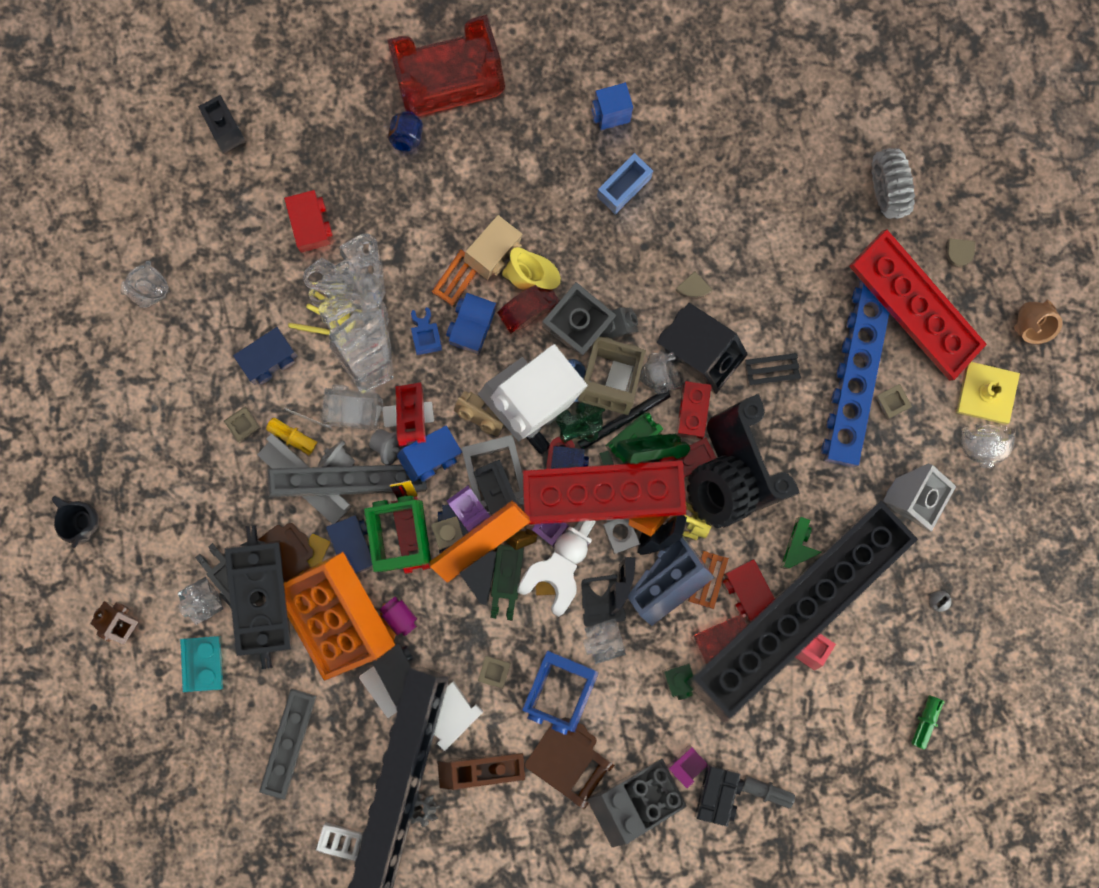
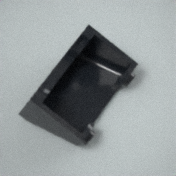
(733, 437)

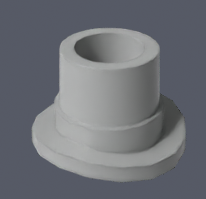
(386, 445)
(336, 457)

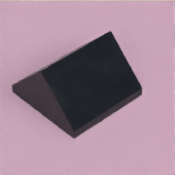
(479, 577)

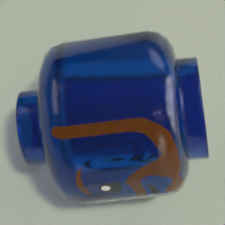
(405, 131)

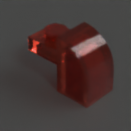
(527, 307)

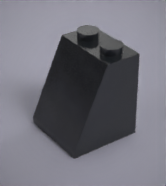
(703, 346)

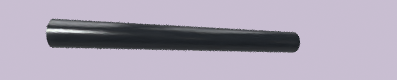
(624, 419)

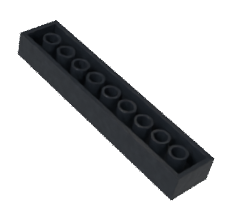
(801, 612)

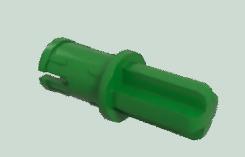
(927, 722)

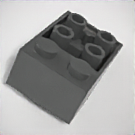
(637, 803)

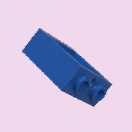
(567, 665)

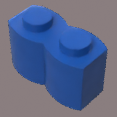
(472, 323)

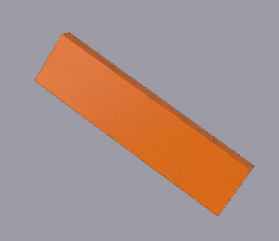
(479, 541)

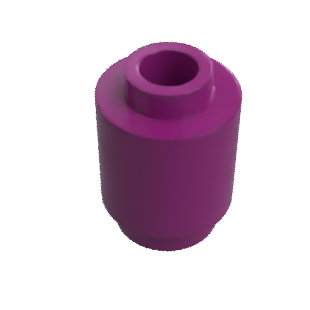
(398, 616)

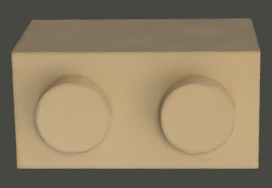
(493, 248)

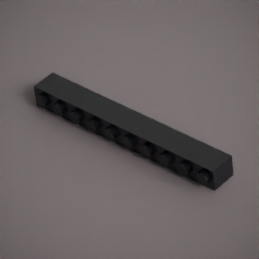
(400, 779)

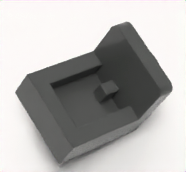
(622, 324)

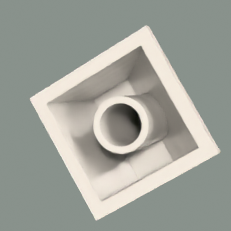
(539, 391)

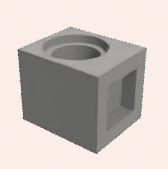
(620, 545)

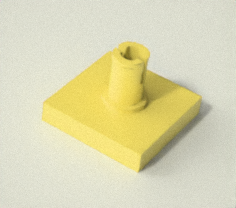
(988, 393)

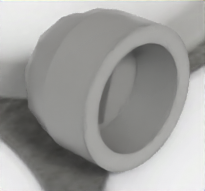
(935, 597)

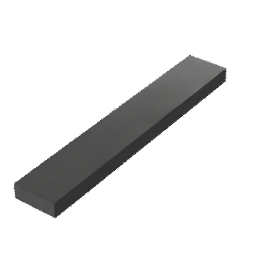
(337, 480)

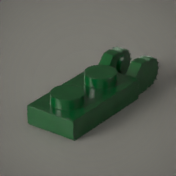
(652, 447)
(506, 578)

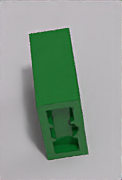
(375, 536)

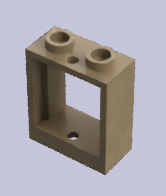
(609, 397)

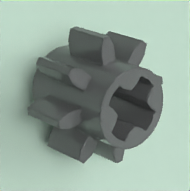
(429, 810)

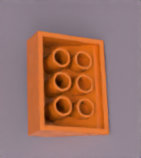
(335, 617)

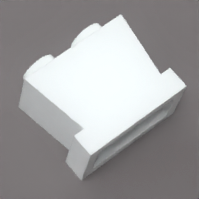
(454, 716)

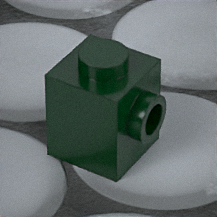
(676, 680)

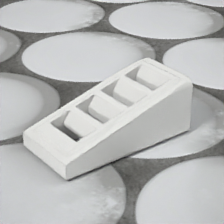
(333, 850)

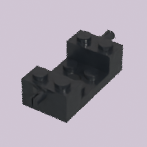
(250, 569)

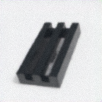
(764, 360)

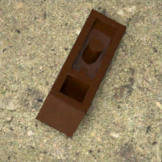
(480, 771)

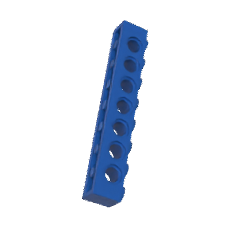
(832, 448)

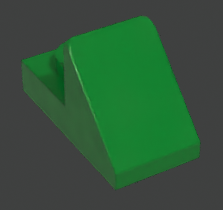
(795, 551)

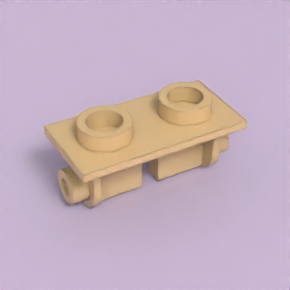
(470, 409)

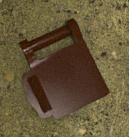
(294, 549)
(564, 758)

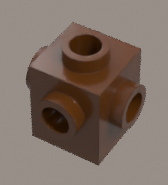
(113, 622)

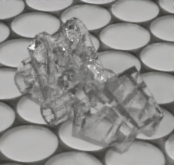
(363, 339)

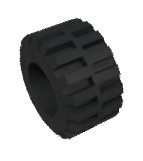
(722, 491)

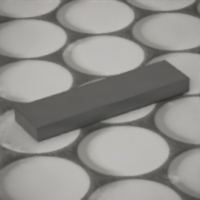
(288, 744)

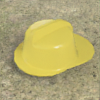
(530, 269)

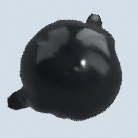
(75, 521)

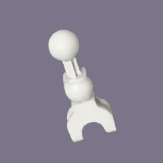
(559, 568)

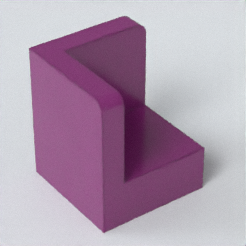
(687, 766)

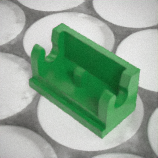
(641, 427)

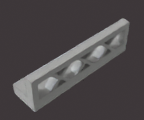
(278, 455)

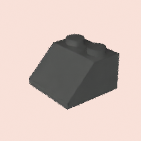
(578, 319)

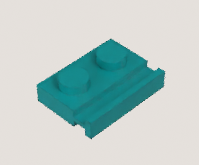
(201, 664)

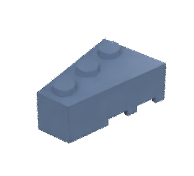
(669, 582)

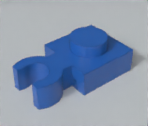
(426, 335)

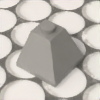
(920, 495)

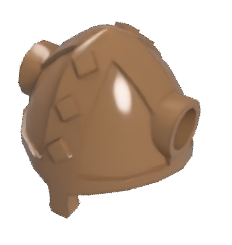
(1038, 322)

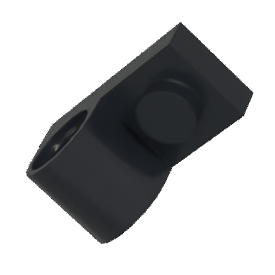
(222, 124)

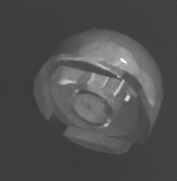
(987, 444)

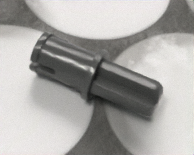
(768, 792)

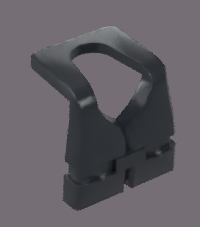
(598, 607)

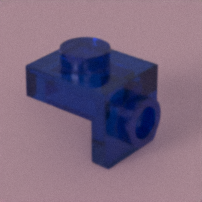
(568, 458)

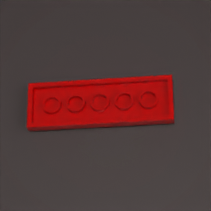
(917, 305)
(604, 492)

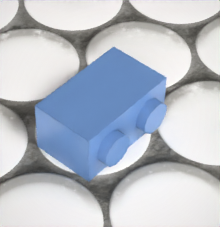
(624, 183)

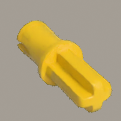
(291, 436)

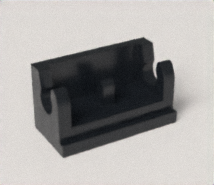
(495, 486)

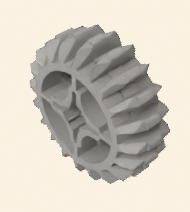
(893, 183)

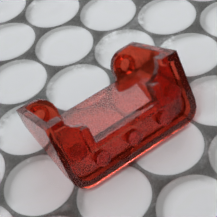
(448, 71)

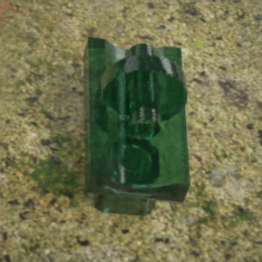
(583, 424)

